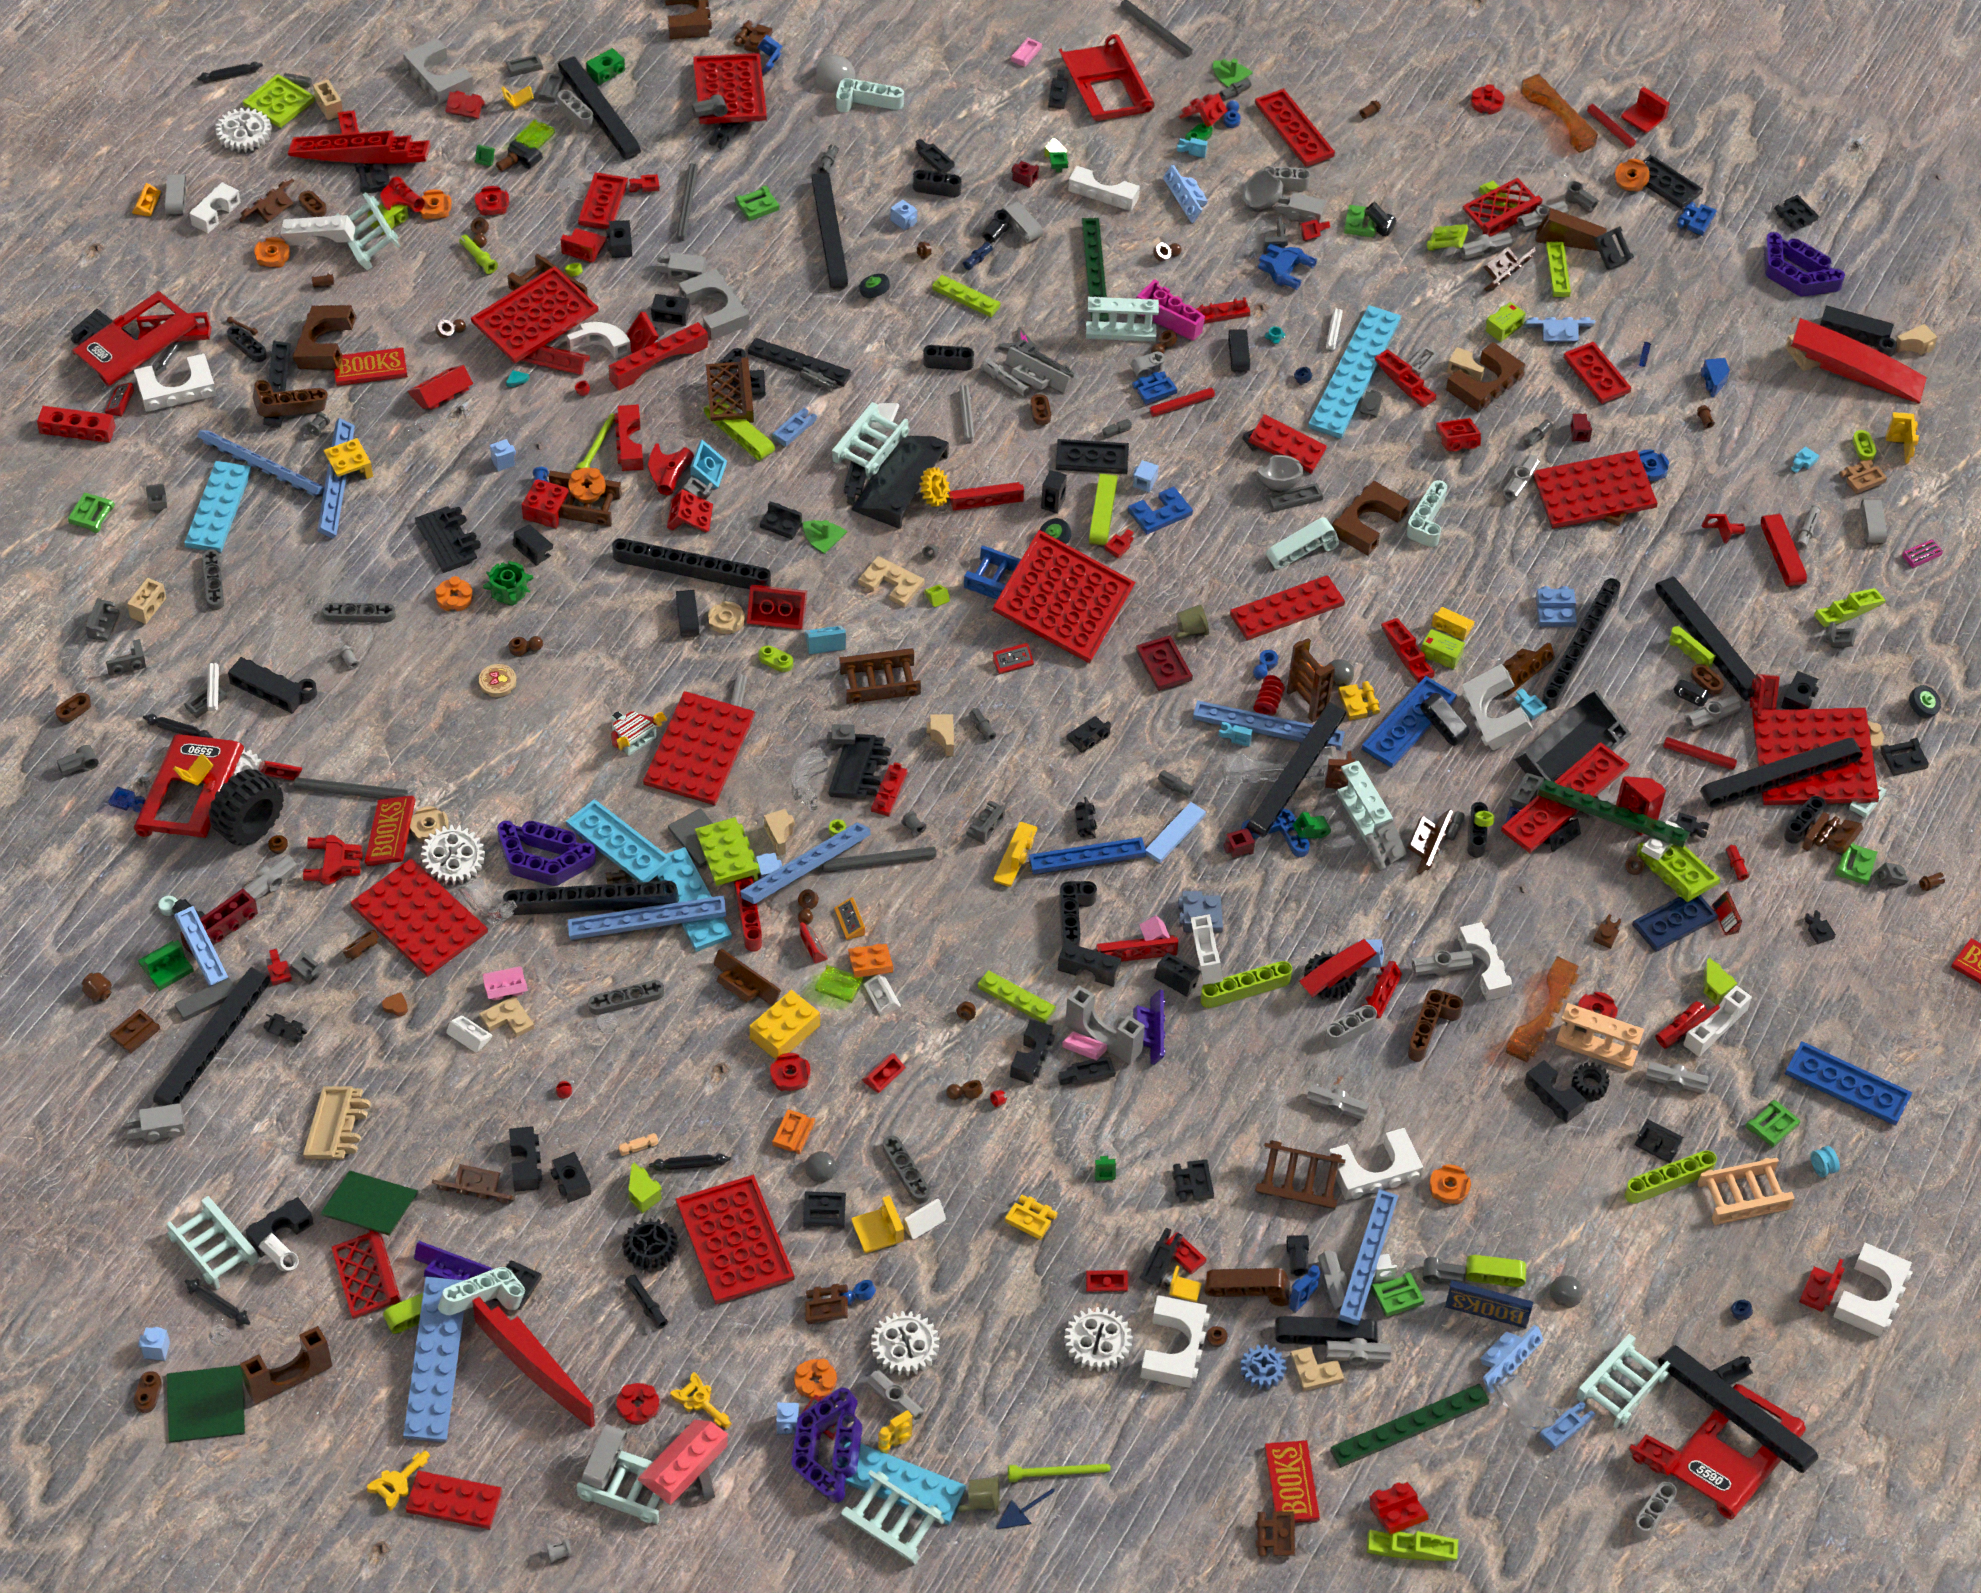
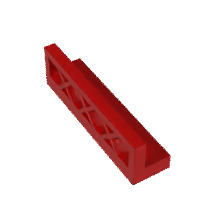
(200, 332)
(558, 359)
(986, 496)
(1139, 948)

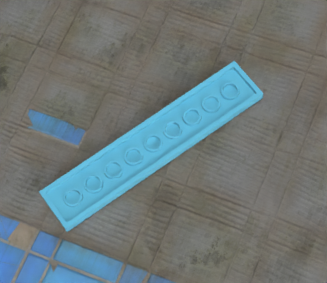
(1354, 372)

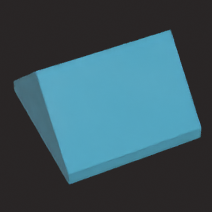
(708, 465)
(825, 639)

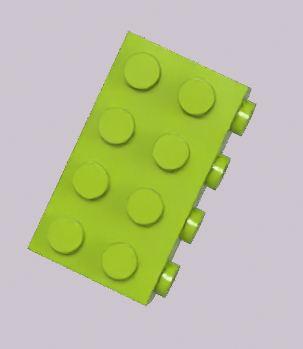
(727, 851)
(1681, 871)

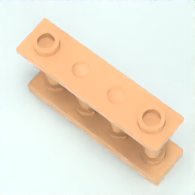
(1597, 1047)
(1746, 1209)

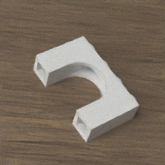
(158, 396)
(1480, 693)
(1357, 1182)
(1874, 1315)
(1180, 1367)

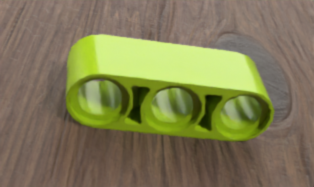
(1496, 1271)
(404, 1314)

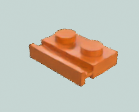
(793, 1131)

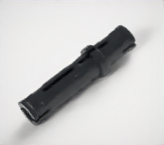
(651, 1308)

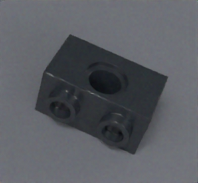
(620, 238)
(670, 309)
(1053, 491)
(1800, 692)
(566, 1167)

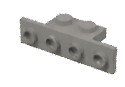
(1035, 372)

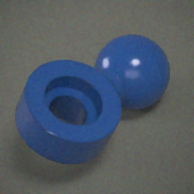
(1232, 117)
(1261, 671)
(862, 1291)

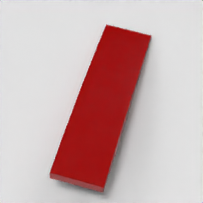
(361, 148)
(1857, 361)
(532, 1359)

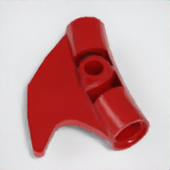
(402, 195)
(668, 468)
(1682, 1023)

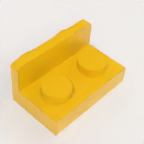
(1452, 623)

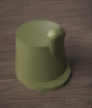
(1192, 622)
(983, 1494)

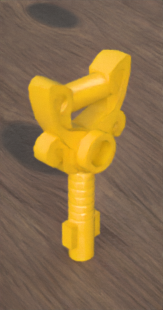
(699, 1400)
(396, 1481)

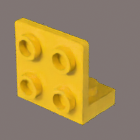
(1903, 429)
(349, 458)
(879, 1227)

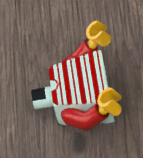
(634, 730)

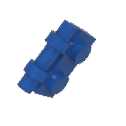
(1700, 222)
(1159, 389)
(1304, 1288)

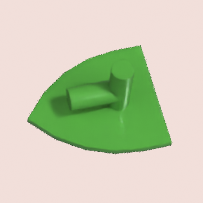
(1230, 72)
(822, 534)

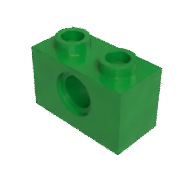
(605, 66)

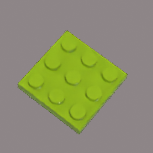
(279, 100)

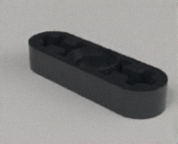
(249, 351)

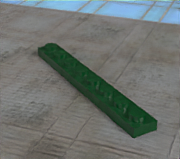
(1094, 261)
(1613, 813)
(1409, 1425)

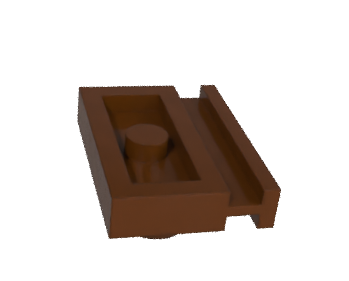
(134, 1031)

